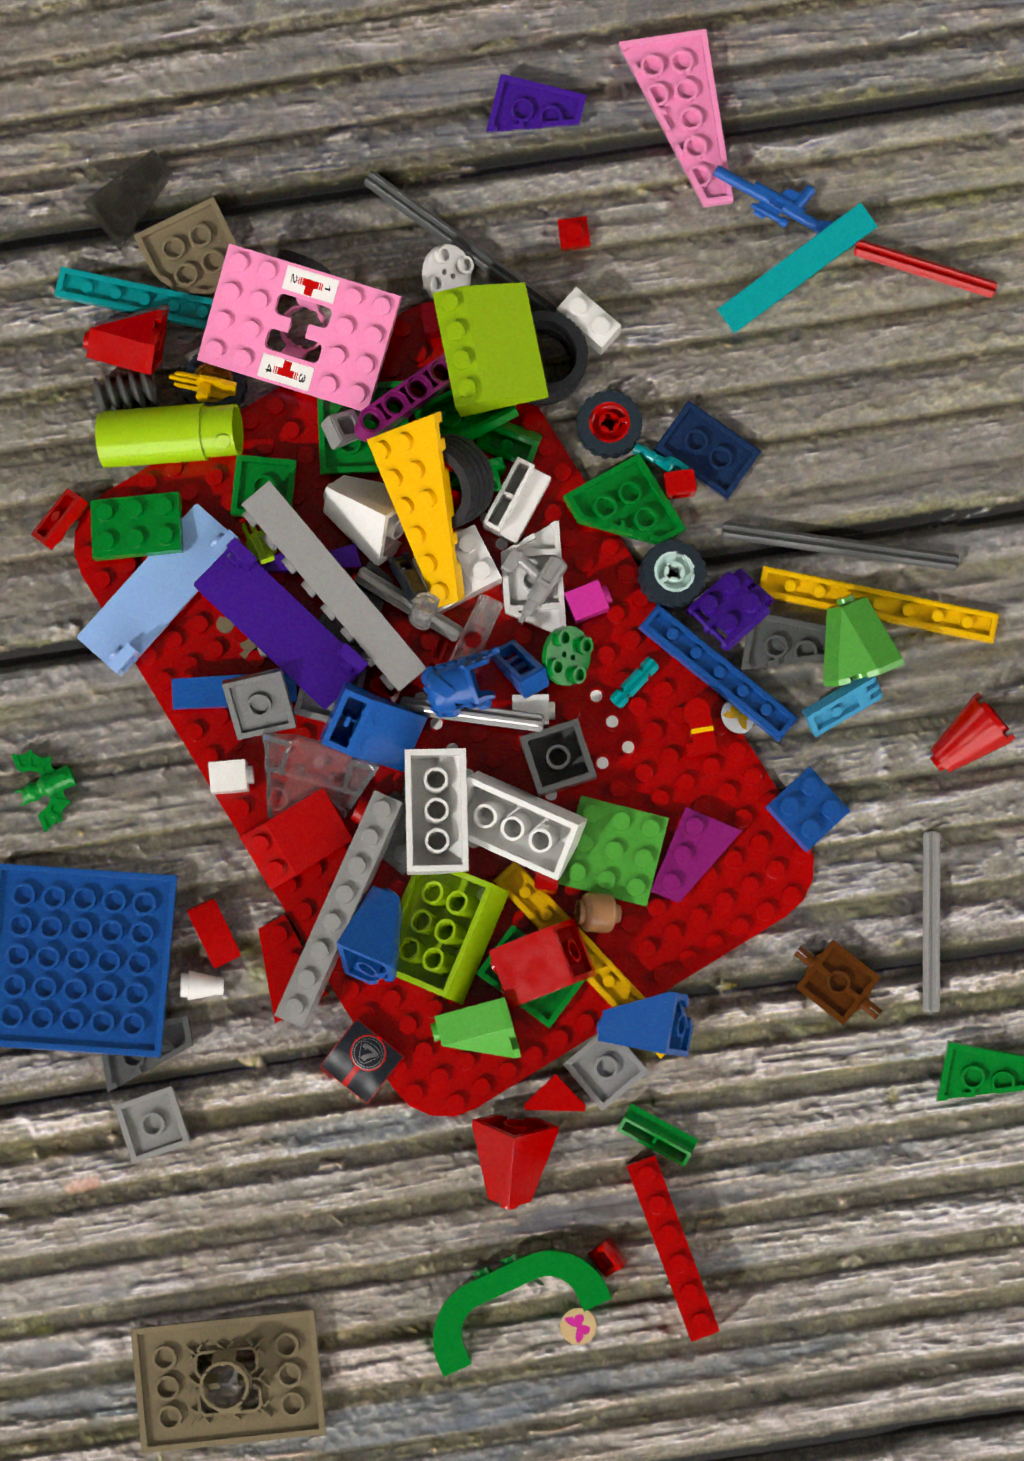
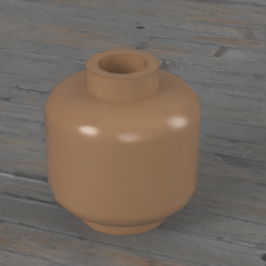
(597, 912)

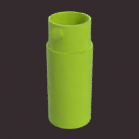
(168, 434)

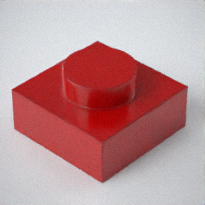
(573, 233)

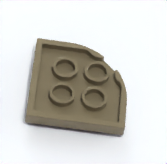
(188, 248)

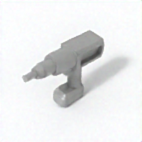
(543, 579)

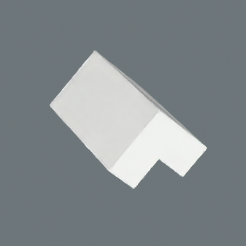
(516, 501)

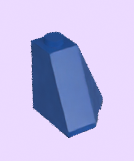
(373, 938)
(649, 1024)

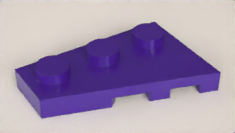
(533, 105)

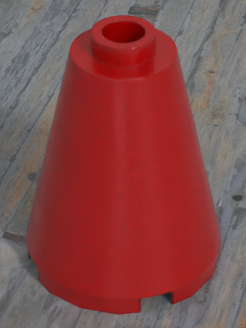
(970, 736)

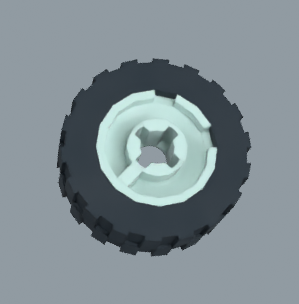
(672, 591)

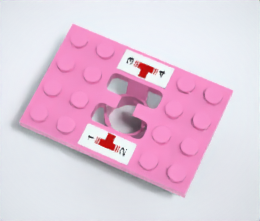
(351, 342)

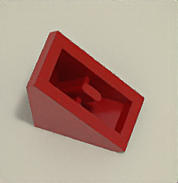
(555, 1097)

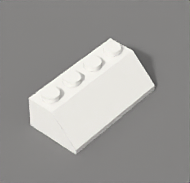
(436, 811)
(521, 825)

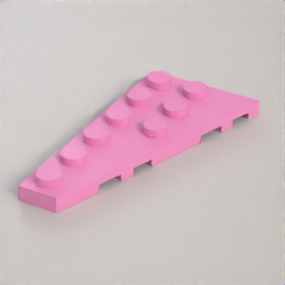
(682, 93)

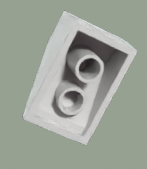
(477, 566)

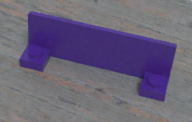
(279, 624)

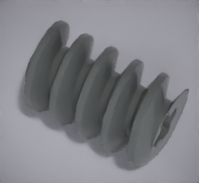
(126, 391)

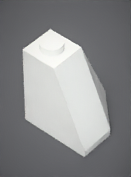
(364, 515)

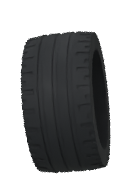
(574, 341)
(474, 477)

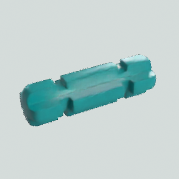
(634, 682)

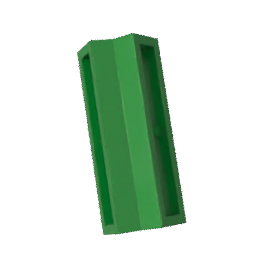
(657, 1135)

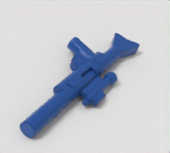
(773, 203)

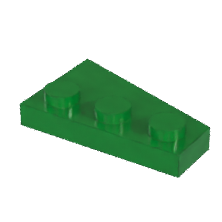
(978, 1071)

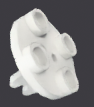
(452, 263)

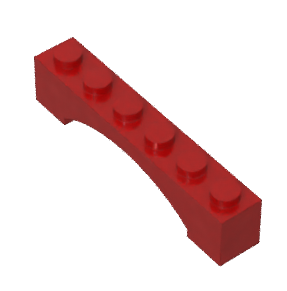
(672, 1247)

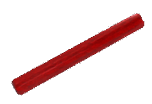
(925, 268)

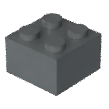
(557, 758)

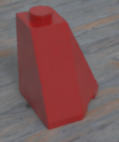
(130, 340)
(512, 1156)

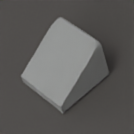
(340, 428)

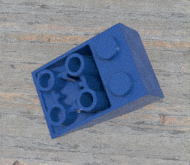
(371, 727)

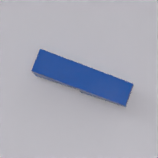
(209, 693)

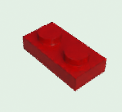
(59, 519)

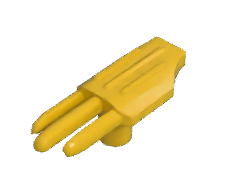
(204, 385)

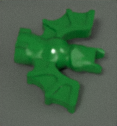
(51, 784)

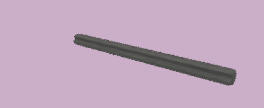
(450, 236)
(840, 546)

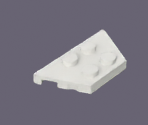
(538, 549)

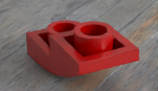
(213, 933)

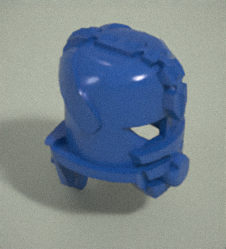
(456, 684)

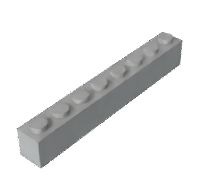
(334, 587)
(338, 909)

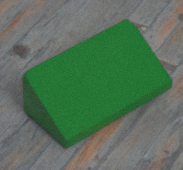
(510, 442)

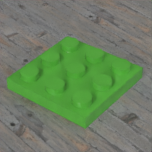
(616, 851)

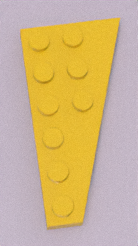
(422, 496)

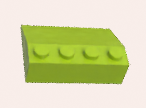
(490, 346)
(447, 930)

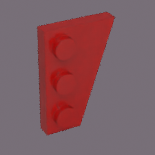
(280, 954)

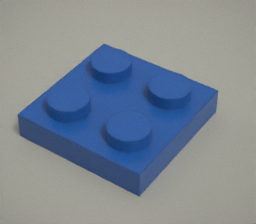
(807, 809)

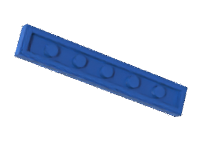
(718, 673)

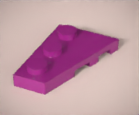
(691, 853)

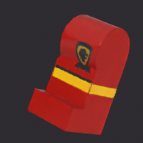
(698, 716)

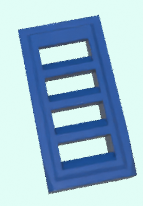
(522, 669)

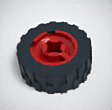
(613, 407)

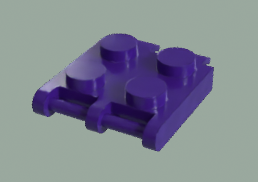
(732, 606)

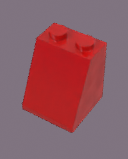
(541, 962)

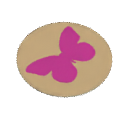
(578, 1326)

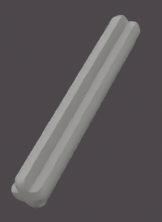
(397, 598)

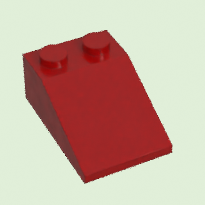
(296, 837)

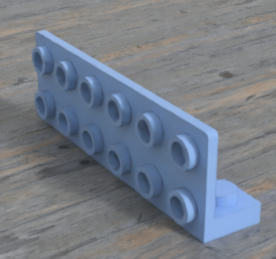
(155, 594)

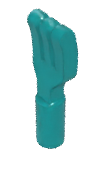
(666, 463)

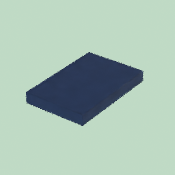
(709, 448)

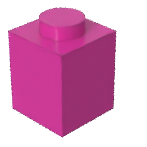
(588, 601)

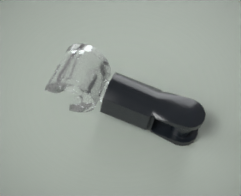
(423, 603)

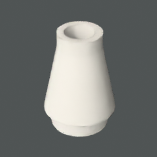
(199, 985)

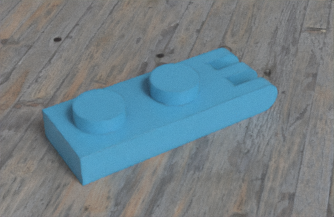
(842, 704)

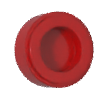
(360, 808)

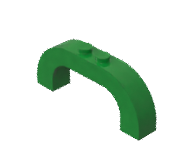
(514, 1272)

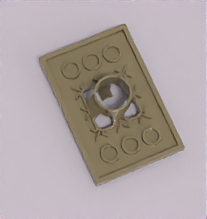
(173, 1388)

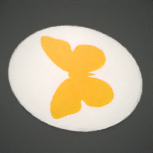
(735, 720)

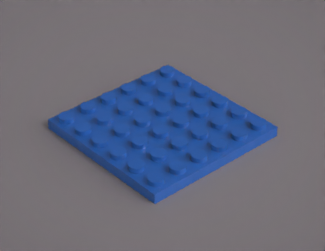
(85, 959)

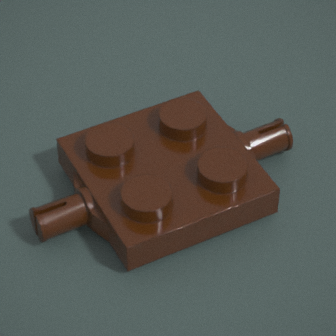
(837, 982)

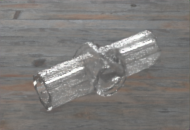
(480, 621)

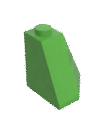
(856, 643)
(478, 1029)

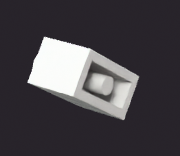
(591, 319)

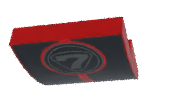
(362, 1061)

